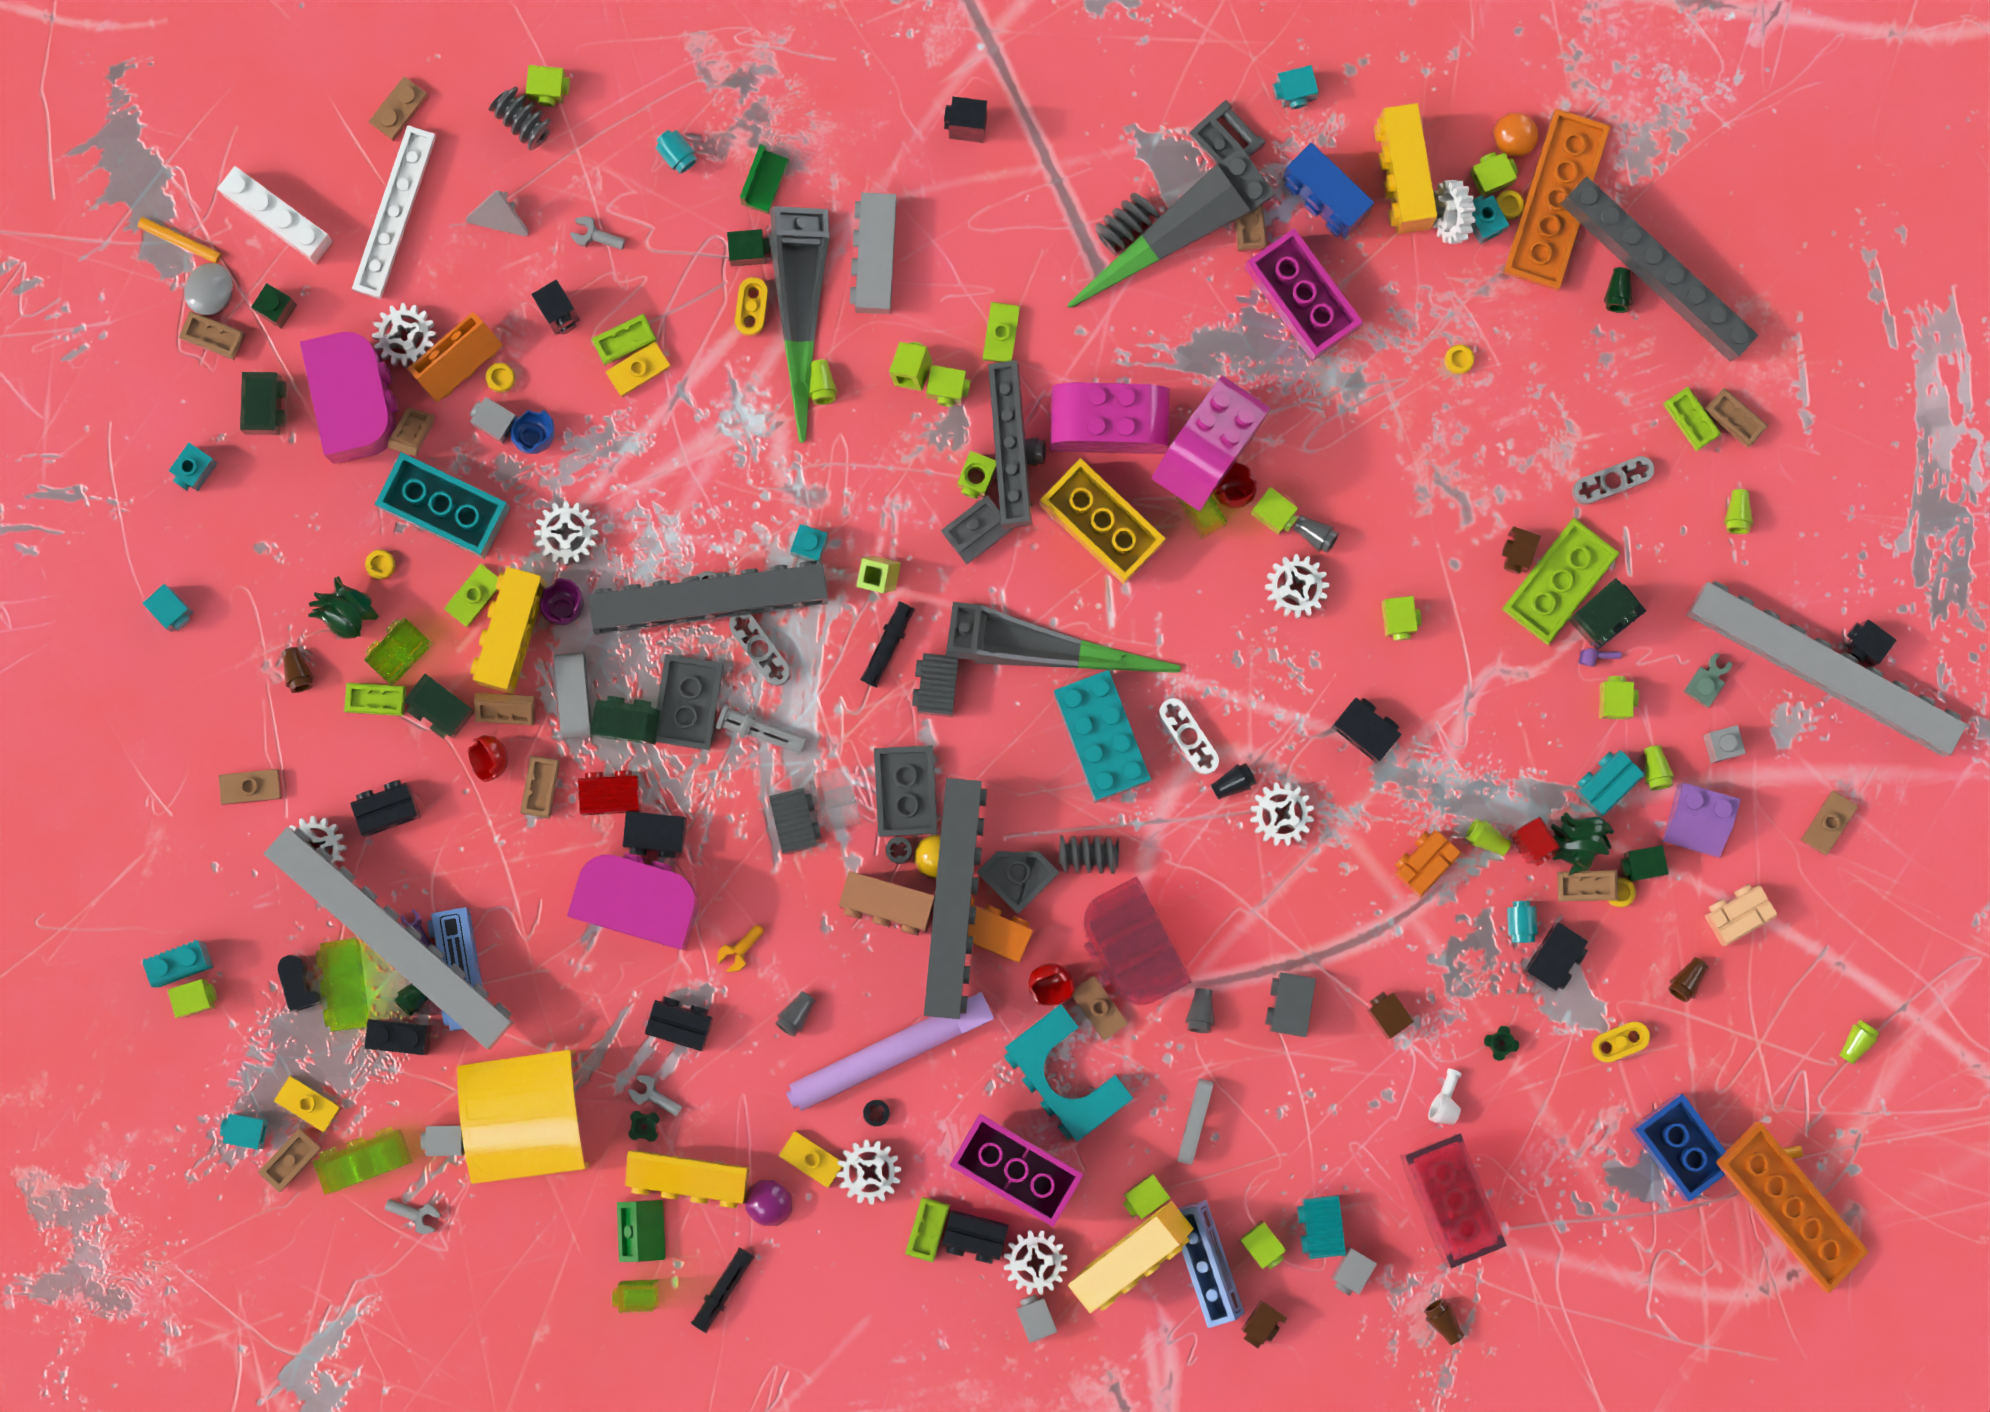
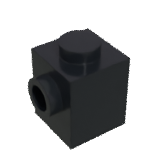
(1869, 642)

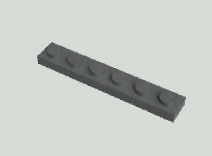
(1010, 444)

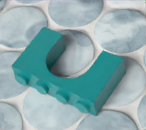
(1077, 1115)

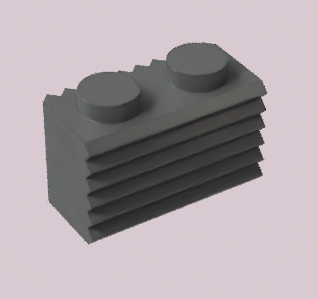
(936, 685)
(793, 820)

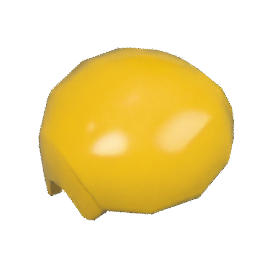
(927, 855)

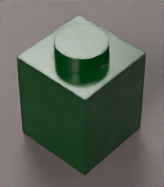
(747, 247)
(273, 305)
(1644, 863)

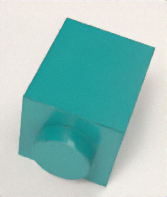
(809, 544)
(168, 608)
(244, 1131)

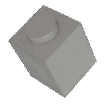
(492, 419)
(1724, 744)
(442, 1141)
(1353, 1272)
(1035, 1318)

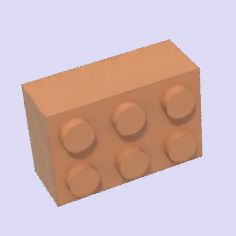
(886, 903)

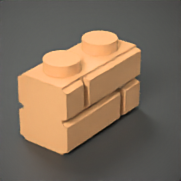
(1740, 915)

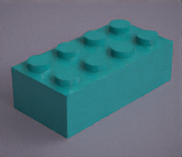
(442, 505)
(1101, 736)

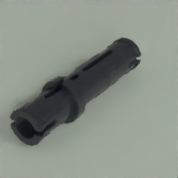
(893, 633)
(724, 1287)

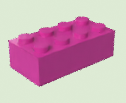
(1303, 294)

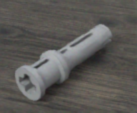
(746, 721)

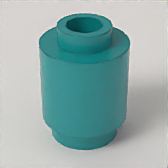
(676, 151)
(1522, 922)

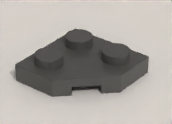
(1017, 876)

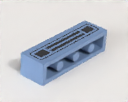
(456, 940)
(1210, 1268)

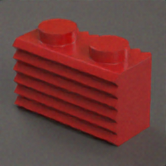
(609, 794)
(1535, 842)

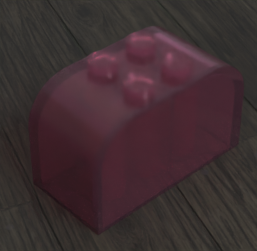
(1132, 946)
(1452, 1200)

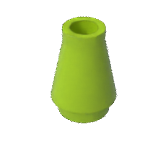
(822, 385)
(1739, 513)
(1657, 770)
(1485, 836)
(1859, 1041)

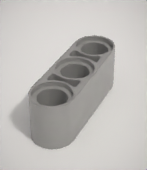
(573, 695)

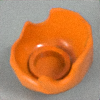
(1515, 134)

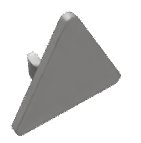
(498, 215)

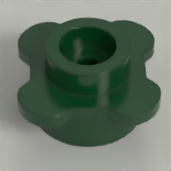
(1510, 1044)
(637, 1120)

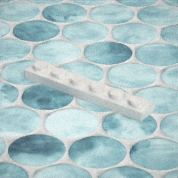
(394, 212)

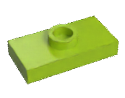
(1001, 332)
(624, 339)
(1692, 419)
(473, 596)
(375, 699)
(927, 1229)

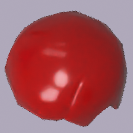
(1237, 487)
(488, 758)
(1051, 984)

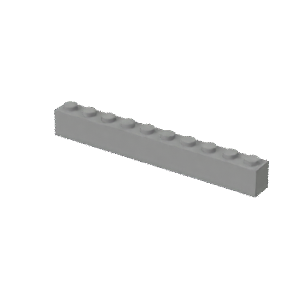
(1827, 669)
(389, 938)

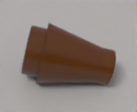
(297, 674)
(1688, 980)
(1443, 1320)

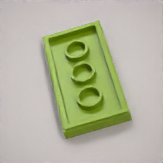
(1560, 581)

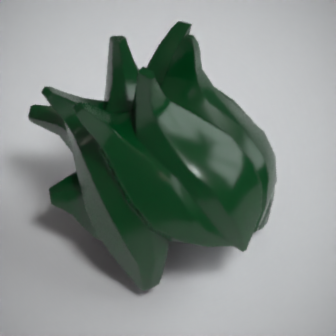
(343, 610)
(1581, 841)

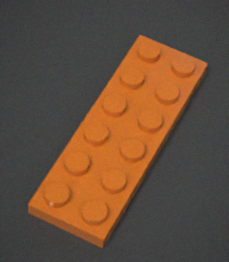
(1545, 228)
(1792, 1207)

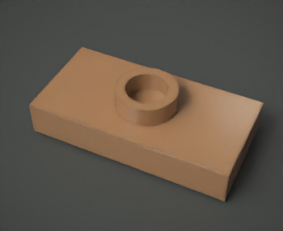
(1251, 231)
(212, 335)
(1735, 418)
(411, 431)
(504, 708)
(249, 787)
(540, 787)
(1829, 823)
(1588, 886)
(1099, 1008)

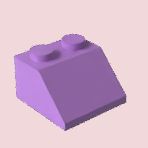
(1700, 819)

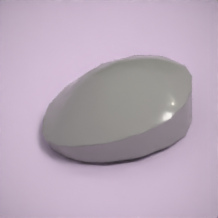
(208, 289)

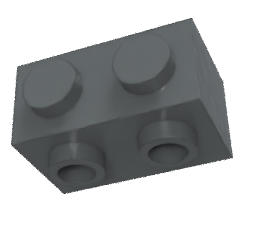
(1291, 1004)

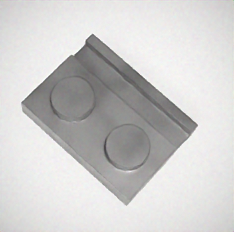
(975, 530)

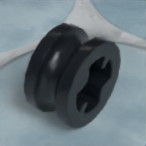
(885, 1114)

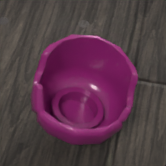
(561, 602)
(768, 1203)

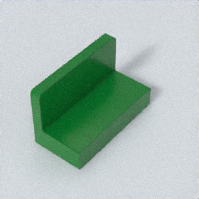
(763, 180)
(641, 1231)

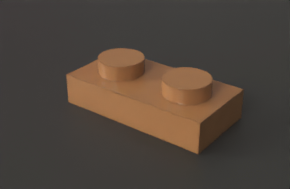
(398, 108)
(289, 1160)

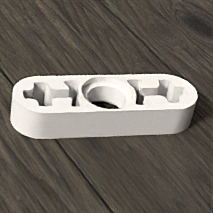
(1208, 750)

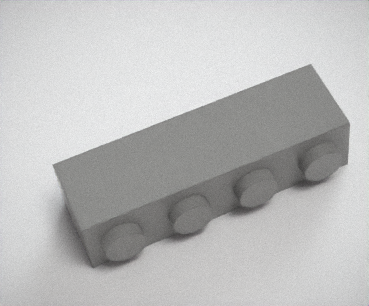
(875, 253)

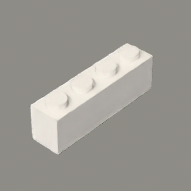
(275, 214)

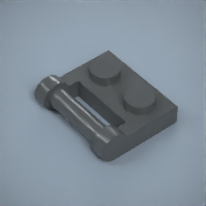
(1217, 141)

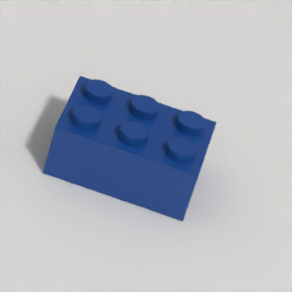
(1327, 191)
(1681, 1146)

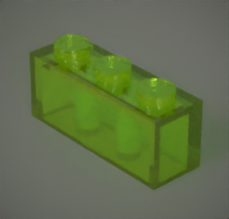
(343, 985)
(362, 1160)

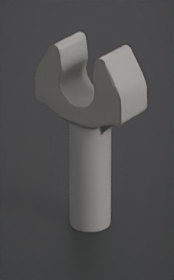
(595, 235)
(654, 1096)
(416, 1215)

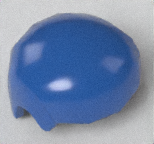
(533, 432)

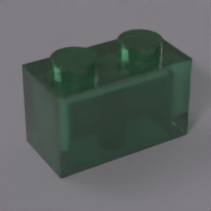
(262, 403)
(1604, 612)
(438, 706)
(625, 721)

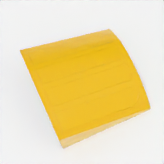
(519, 1117)

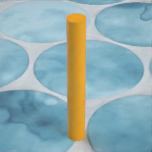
(179, 240)

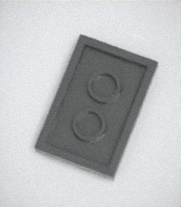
(688, 701)
(905, 791)

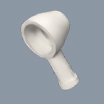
(1443, 1108)

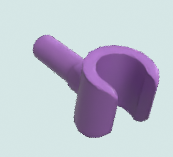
(1589, 656)
(417, 925)

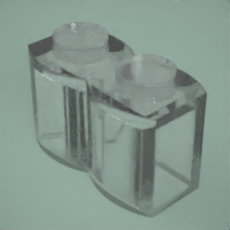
(836, 799)

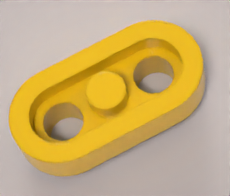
(751, 307)
(1619, 1042)

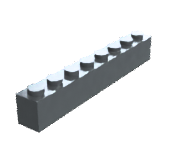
(1658, 269)
(707, 598)
(953, 898)

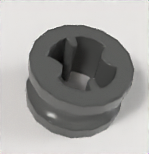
(900, 859)

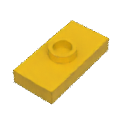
(638, 369)
(307, 1104)
(810, 1159)

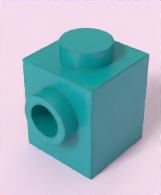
(1296, 87)
(1488, 219)
(192, 468)

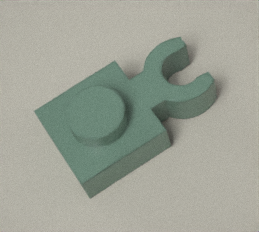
(1706, 683)

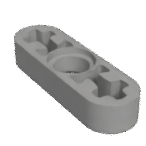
(1590, 481)
(778, 662)
(1195, 1121)

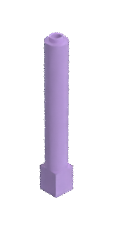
(886, 1054)

